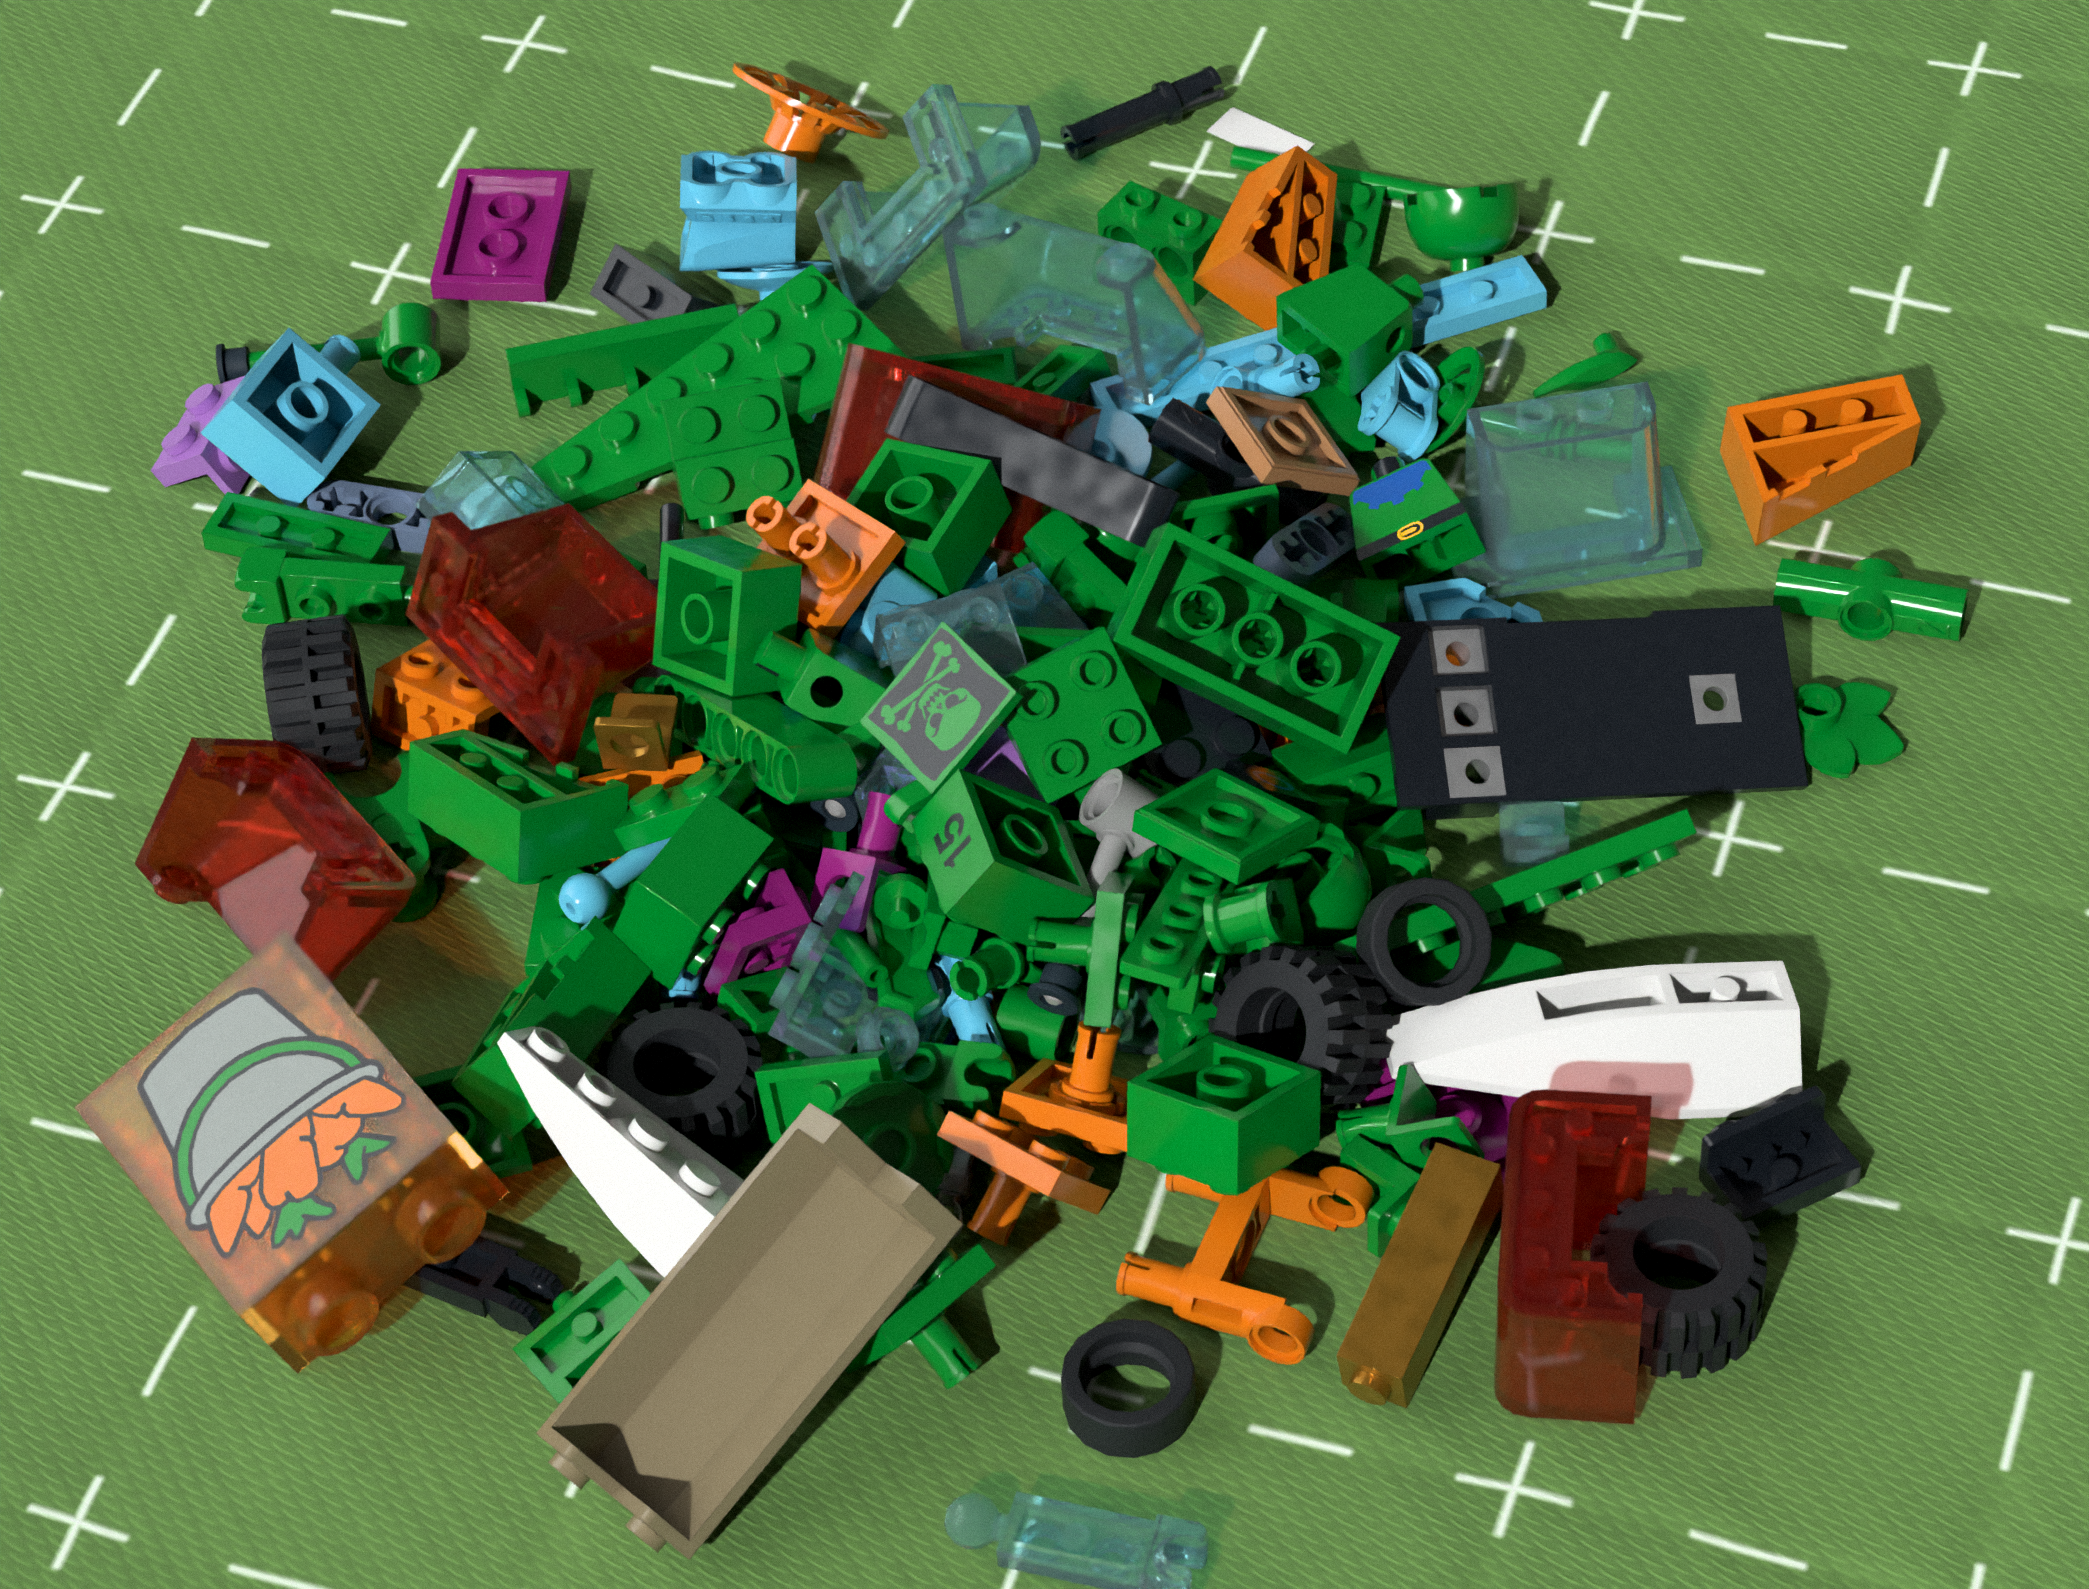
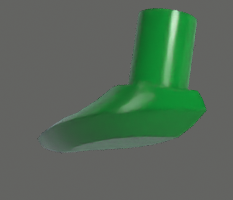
(1593, 371)

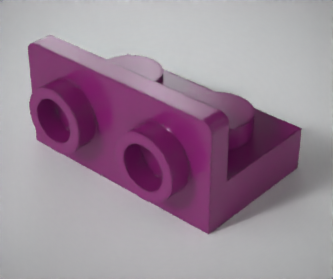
(763, 935)

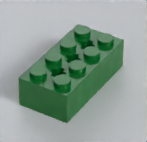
(1288, 625)

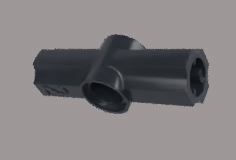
(1210, 451)

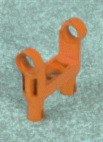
(1209, 1287)

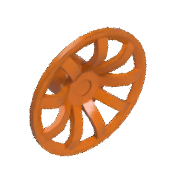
(801, 127)

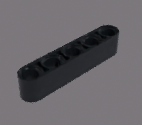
(1033, 461)

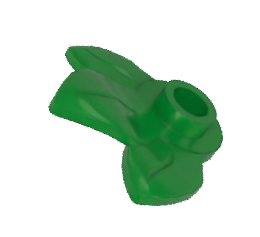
(1844, 727)

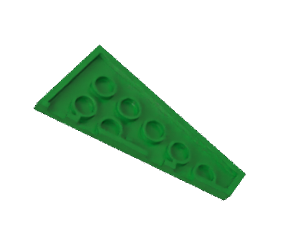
(789, 335)

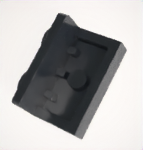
(1777, 1159)

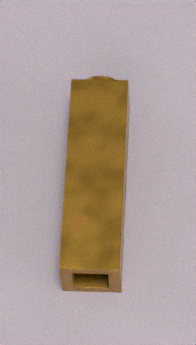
(1420, 1276)

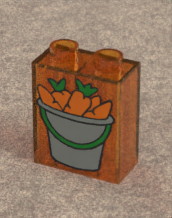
(292, 1154)

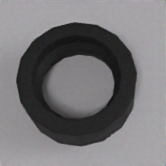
(1471, 927)
(1131, 1344)

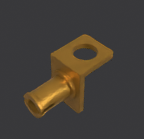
(637, 732)

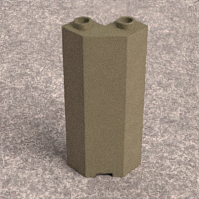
(747, 1332)

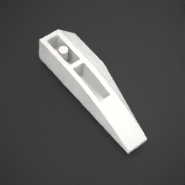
(1686, 1034)
(629, 1160)

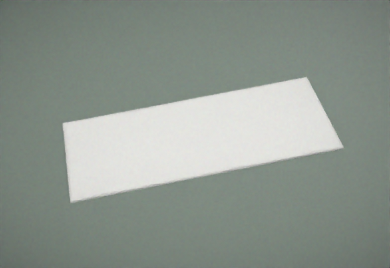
(1255, 133)

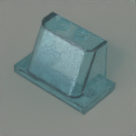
(964, 159)
(1572, 493)

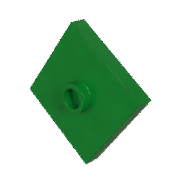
(1226, 825)

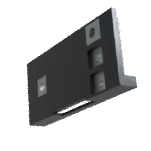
(1590, 710)

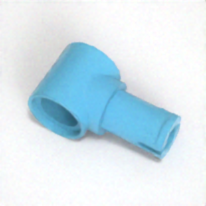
(1283, 380)

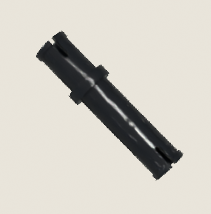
(1162, 104)

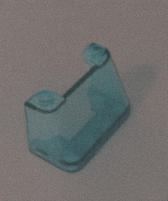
(1045, 278)

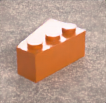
(1272, 236)

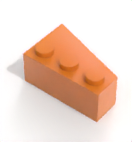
(1816, 449)

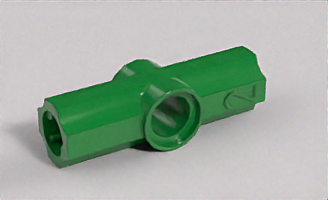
(1871, 599)

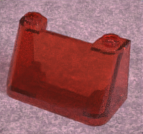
(273, 851)

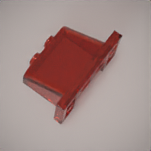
(535, 617)

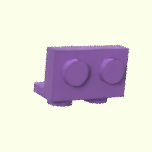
(190, 454)

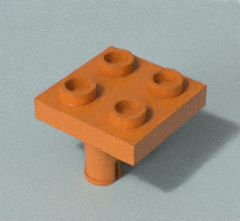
(838, 550)

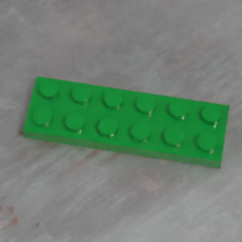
(1541, 886)

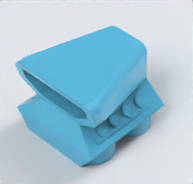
(737, 210)

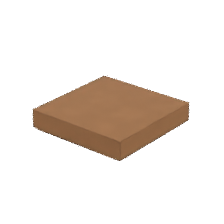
(1283, 441)

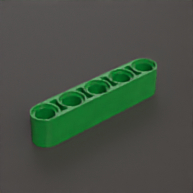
(777, 745)

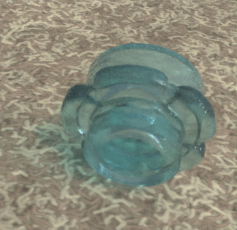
(896, 1028)

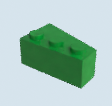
(510, 810)

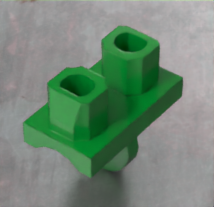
(908, 903)

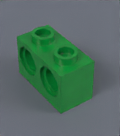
(1166, 228)

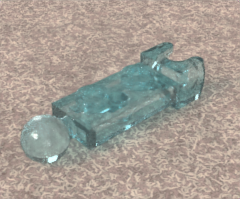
(1081, 1542)

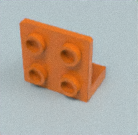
(426, 697)

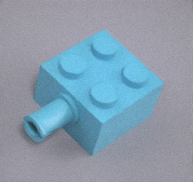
(293, 415)

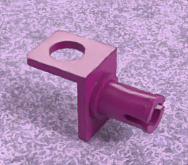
(871, 859)

